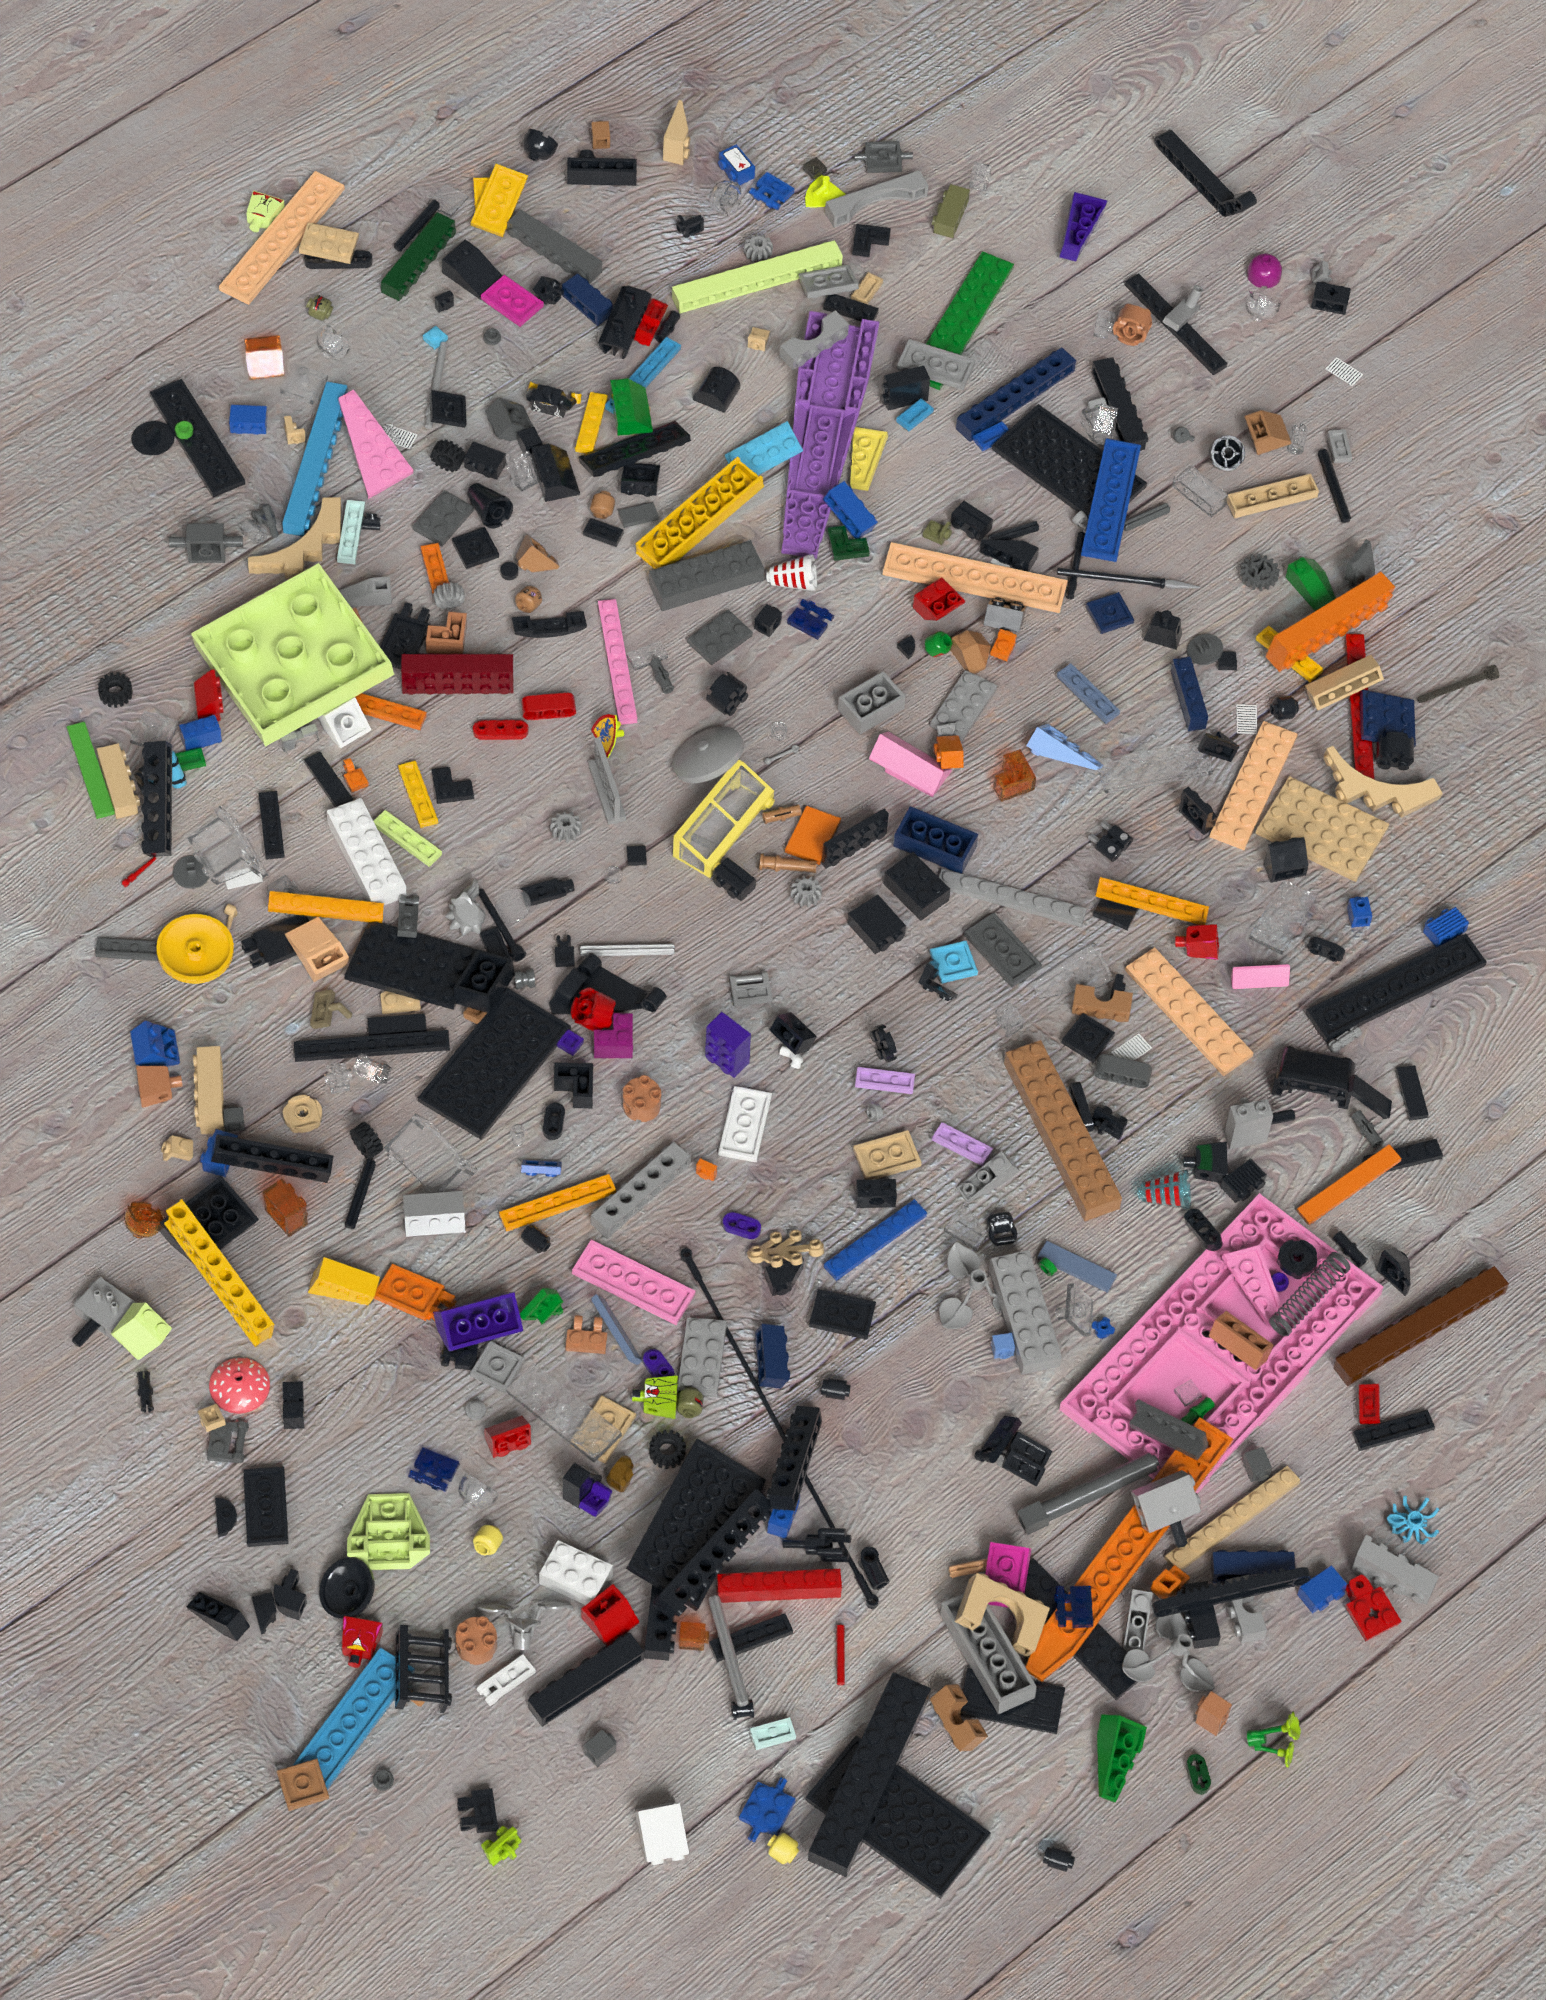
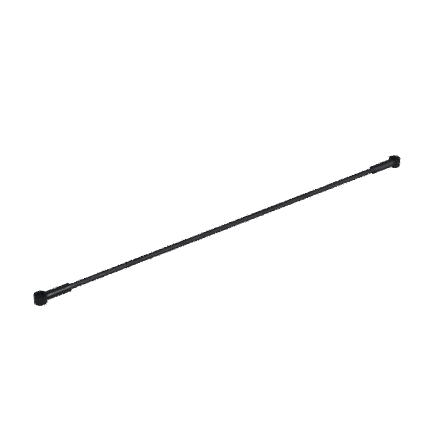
(698, 1277)

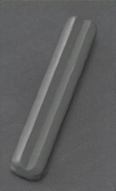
(1146, 516)

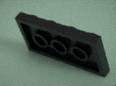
(855, 838)
(265, 1506)

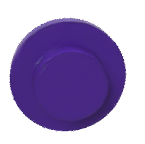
(1280, 1281)

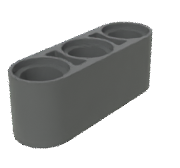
(1123, 1071)

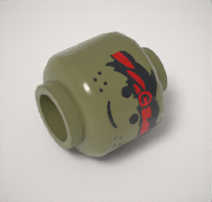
(319, 307)
(690, 1402)

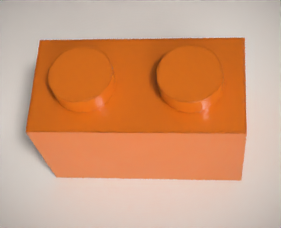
(949, 752)

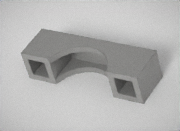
(797, 351)

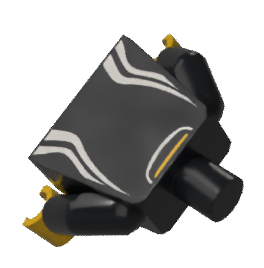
(550, 399)

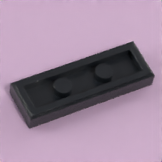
(397, 1024)
(1412, 1092)
(1369, 1096)

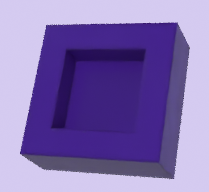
(570, 1042)

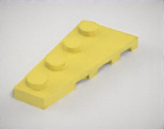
(866, 453)

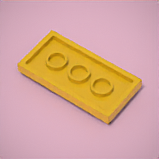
(499, 200)

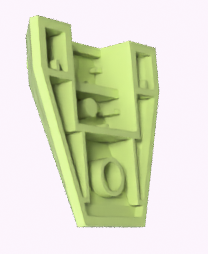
(389, 1533)

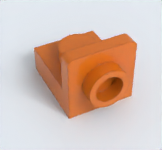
(1004, 645)

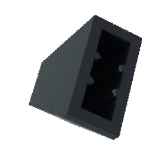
(578, 1483)

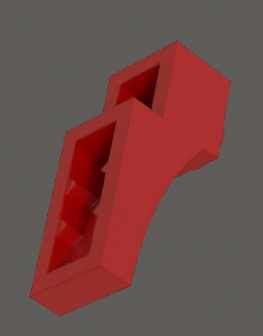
(650, 322)

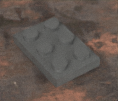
(443, 518)
(719, 637)

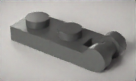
(408, 916)

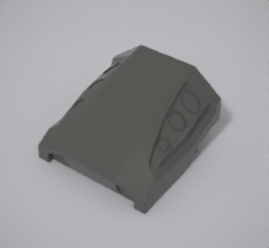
(1361, 565)

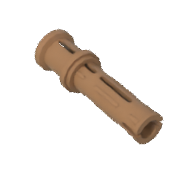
(778, 863)

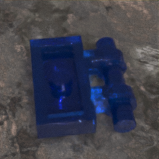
(808, 623)
(434, 1464)
(1081, 1606)

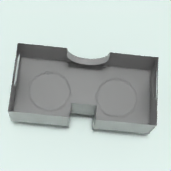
(288, 741)

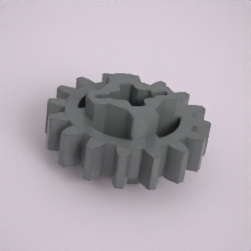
(1267, 572)

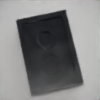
(842, 1314)

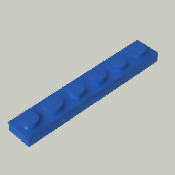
(875, 1240)

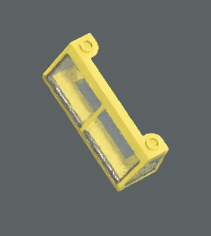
(721, 818)

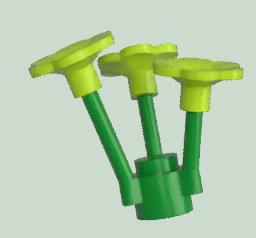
(1258, 1737)

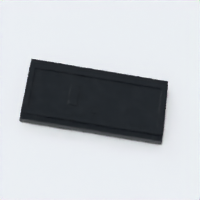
(1036, 1714)

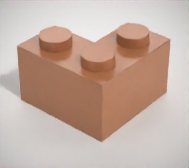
(449, 638)

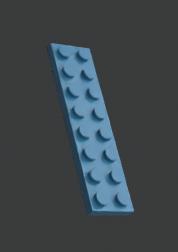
(353, 1717)

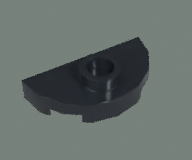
(226, 1516)

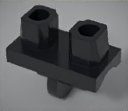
(1109, 1123)

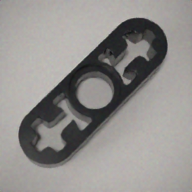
(1080, 1102)
(1203, 1236)

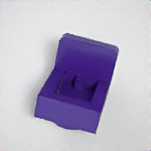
(596, 1500)

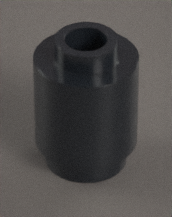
(536, 1239)
(835, 1388)
(1059, 1858)

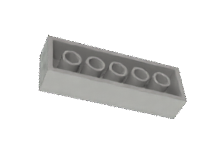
(1025, 1312)
(991, 1658)

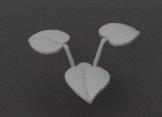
(964, 1262)
(522, 1634)
(1193, 1675)

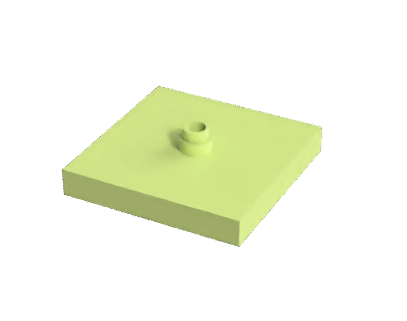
(292, 654)

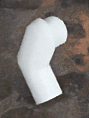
(796, 1059)

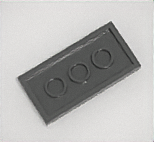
(1003, 950)

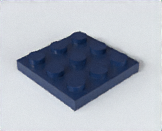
(1385, 714)

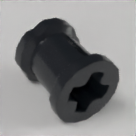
(743, 1711)

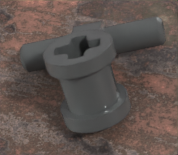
(267, 517)

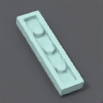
(351, 532)

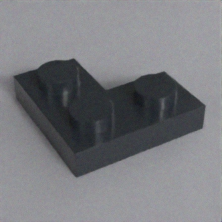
(867, 235)
(450, 791)

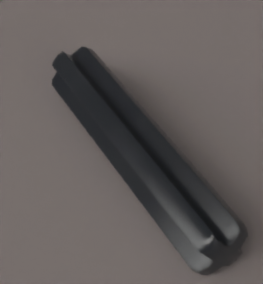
(1015, 531)

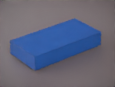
(989, 436)

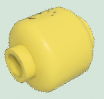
(487, 1540)
(783, 1848)

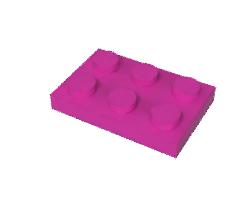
(512, 300)
(1009, 1566)

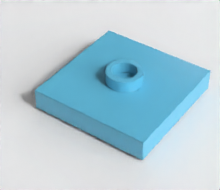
(955, 961)

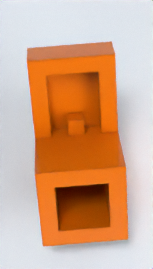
(1169, 1582)

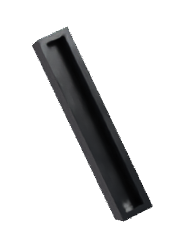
(1113, 389)
(585, 1679)

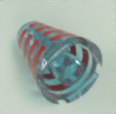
(1167, 1190)

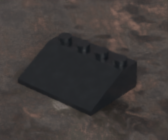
(219, 1213)

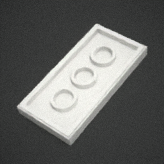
(745, 1124)

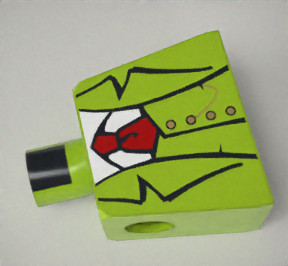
(658, 1396)

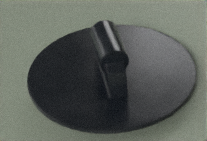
(152, 438)

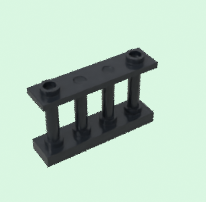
(403, 1676)

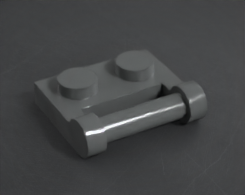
(221, 1439)

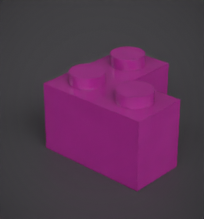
(615, 1042)

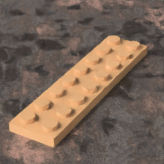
(1253, 785)
(1189, 1011)

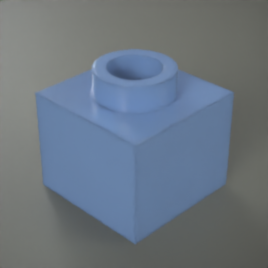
(1003, 1346)

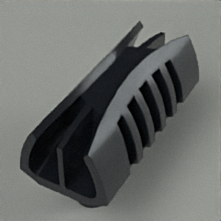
(624, 320)

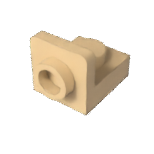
(758, 339)
(293, 435)
(211, 1417)

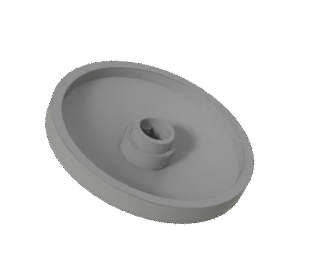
(708, 754)

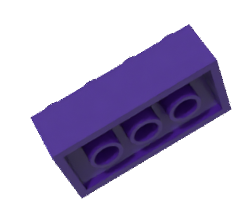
(478, 1321)

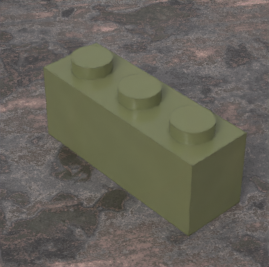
(951, 211)

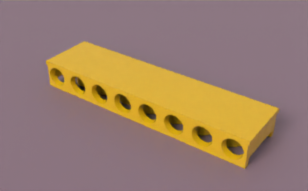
(699, 517)
(219, 1274)

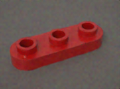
(508, 732)

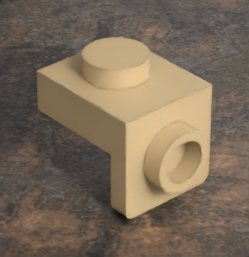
(177, 1148)

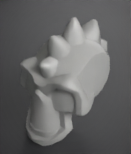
(465, 911)

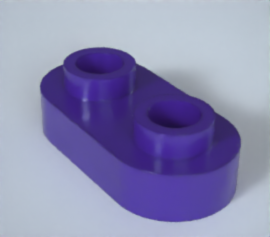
(742, 1225)
(658, 1365)

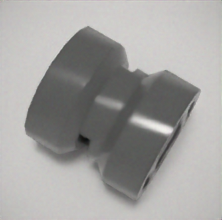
(523, 979)

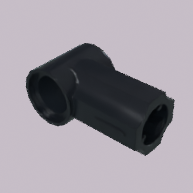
(873, 1569)

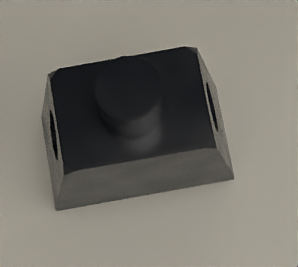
(1164, 630)

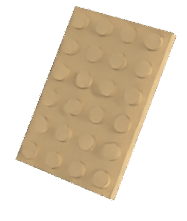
(1333, 831)

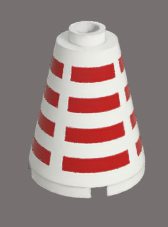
(795, 574)

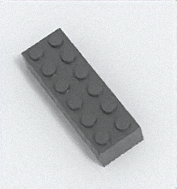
(706, 575)

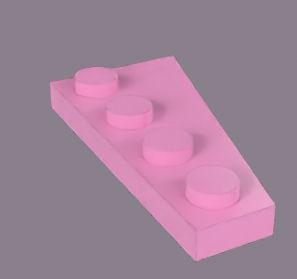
(1254, 1278)

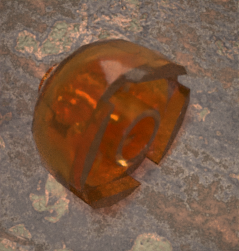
(142, 1219)

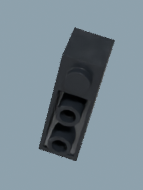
(1011, 552)
(219, 1615)

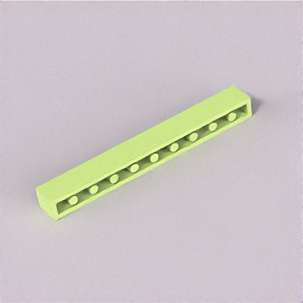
(755, 276)

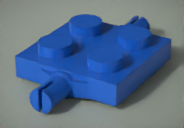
(767, 1809)

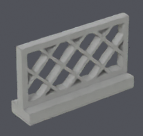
(606, 785)

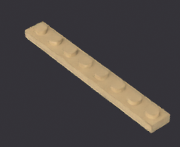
(1233, 1518)

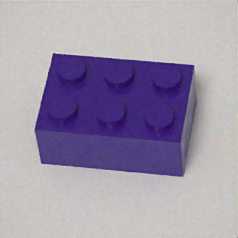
(727, 1045)

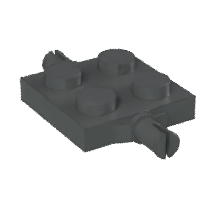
(883, 157)

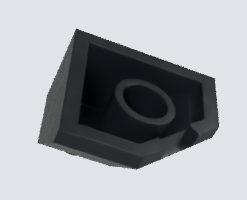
(1395, 1269)

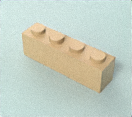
(1344, 682)
(117, 780)

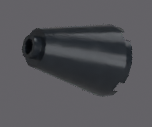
(490, 505)

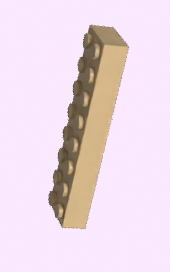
(1272, 495)

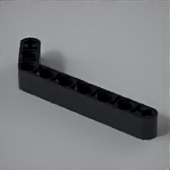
(1202, 177)

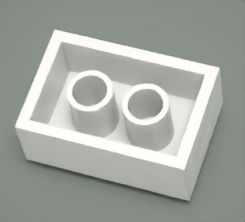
(575, 1573)

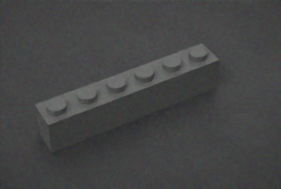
(554, 246)

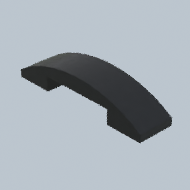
(549, 627)

